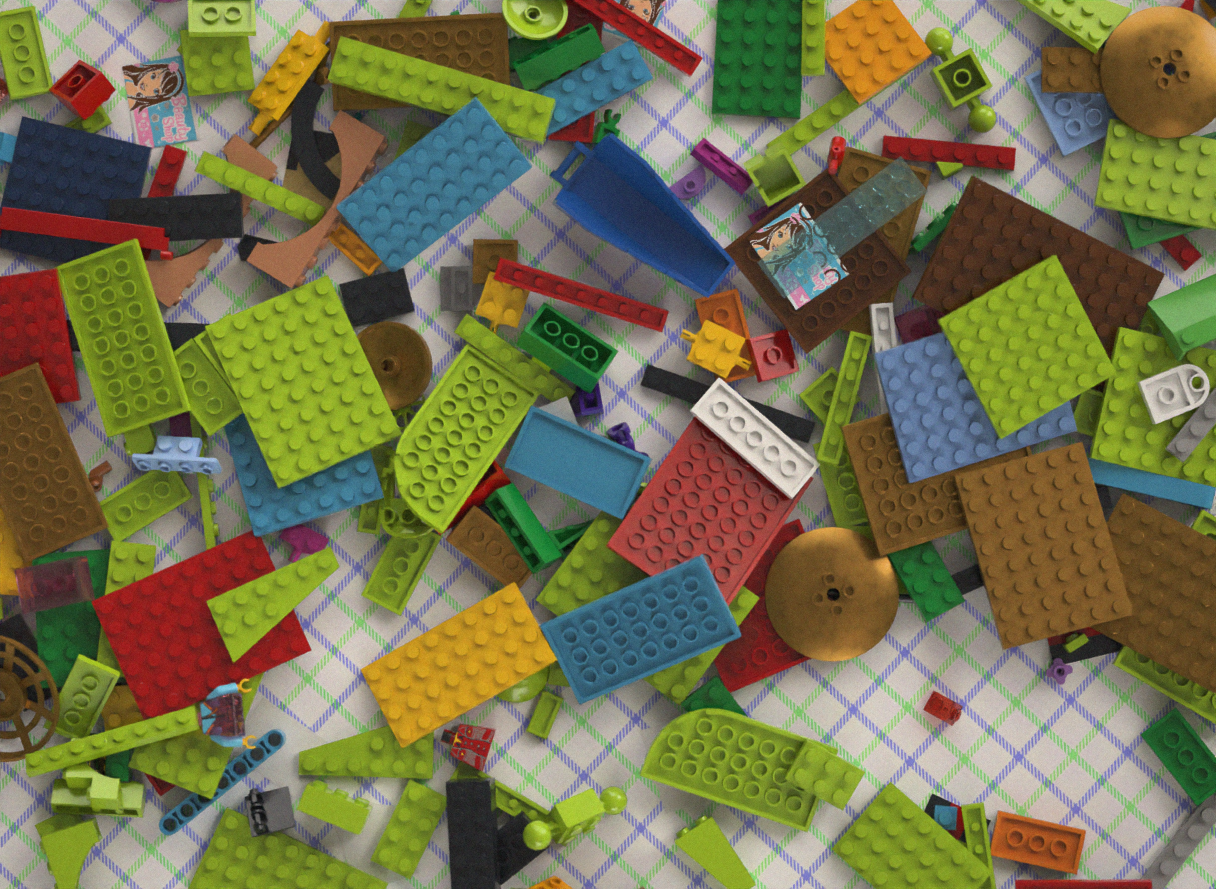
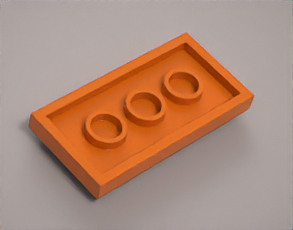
(727, 311)
(1037, 842)

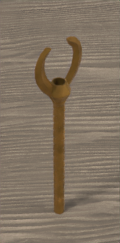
(320, 78)

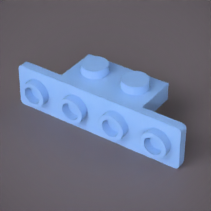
(177, 454)

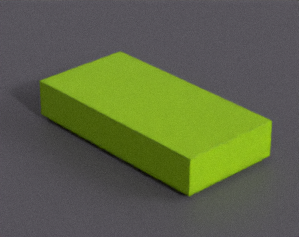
(544, 714)

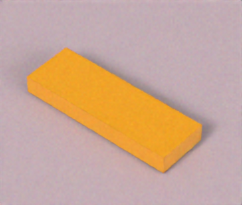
(355, 249)

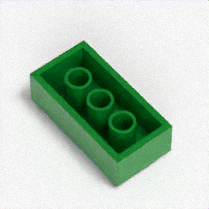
(566, 347)

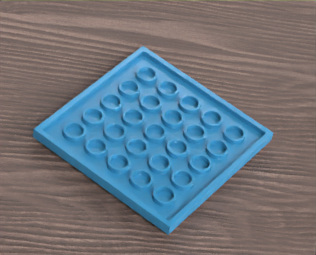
(315, 496)

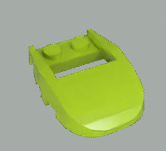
(395, 514)

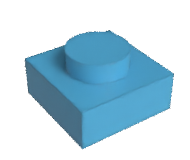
(945, 816)

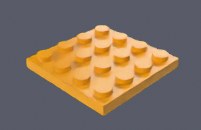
(872, 47)

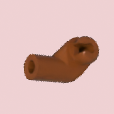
(96, 475)

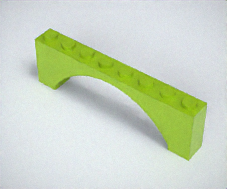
(68, 850)

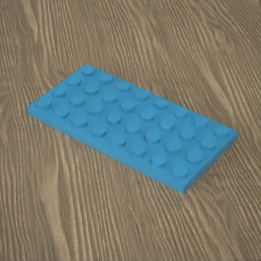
(434, 185)
(641, 629)

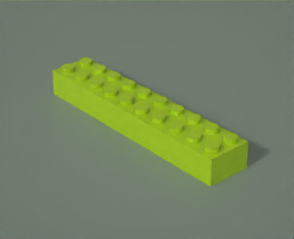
(439, 88)

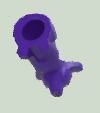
(621, 434)

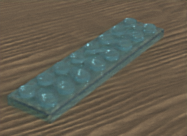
(842, 227)

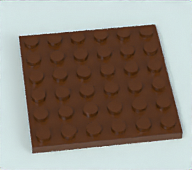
(871, 268)

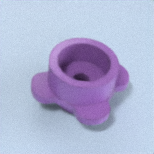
(1065, 670)

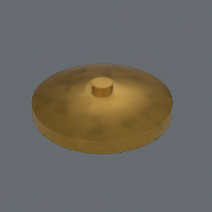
(398, 361)

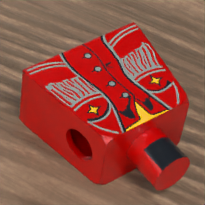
(470, 744)

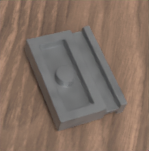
(456, 288)

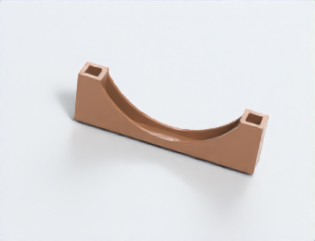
(292, 258)
(172, 277)

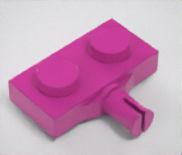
(303, 541)

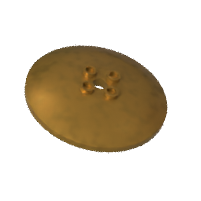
(1135, 77)
(799, 588)

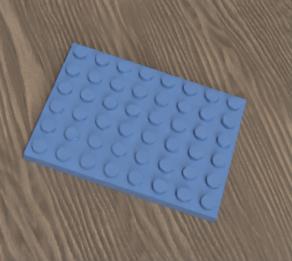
(939, 415)

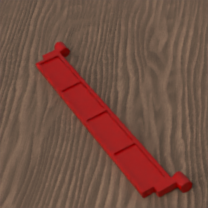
(85, 229)

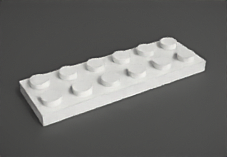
(754, 438)

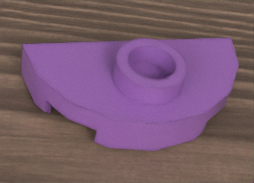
(690, 184)

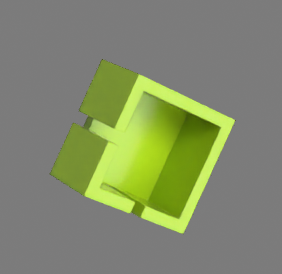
(774, 173)

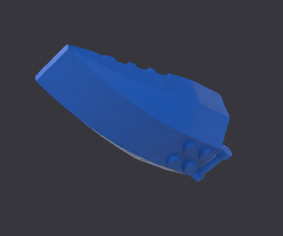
(633, 210)

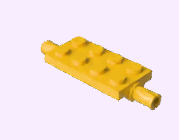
(288, 76)

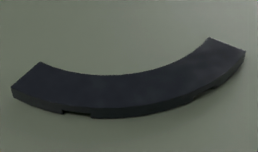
(304, 140)

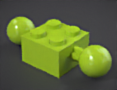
(960, 80)
(574, 816)

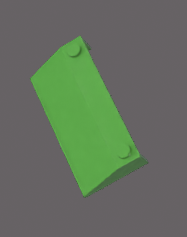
(1187, 316)

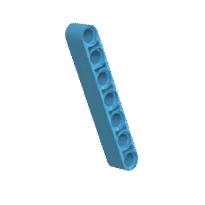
(1152, 484)
(233, 778)

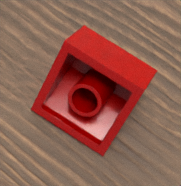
(82, 89)

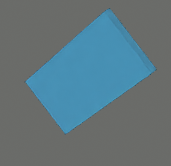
(578, 462)

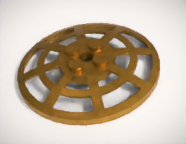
(17, 699)

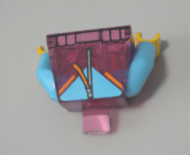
(223, 715)

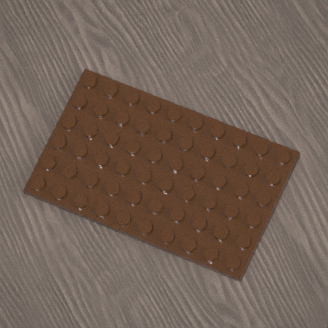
(1002, 236)

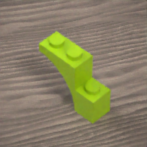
(101, 790)

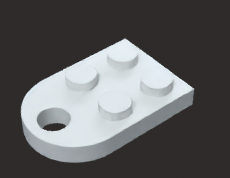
(1172, 392)

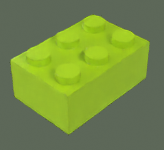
(335, 807)

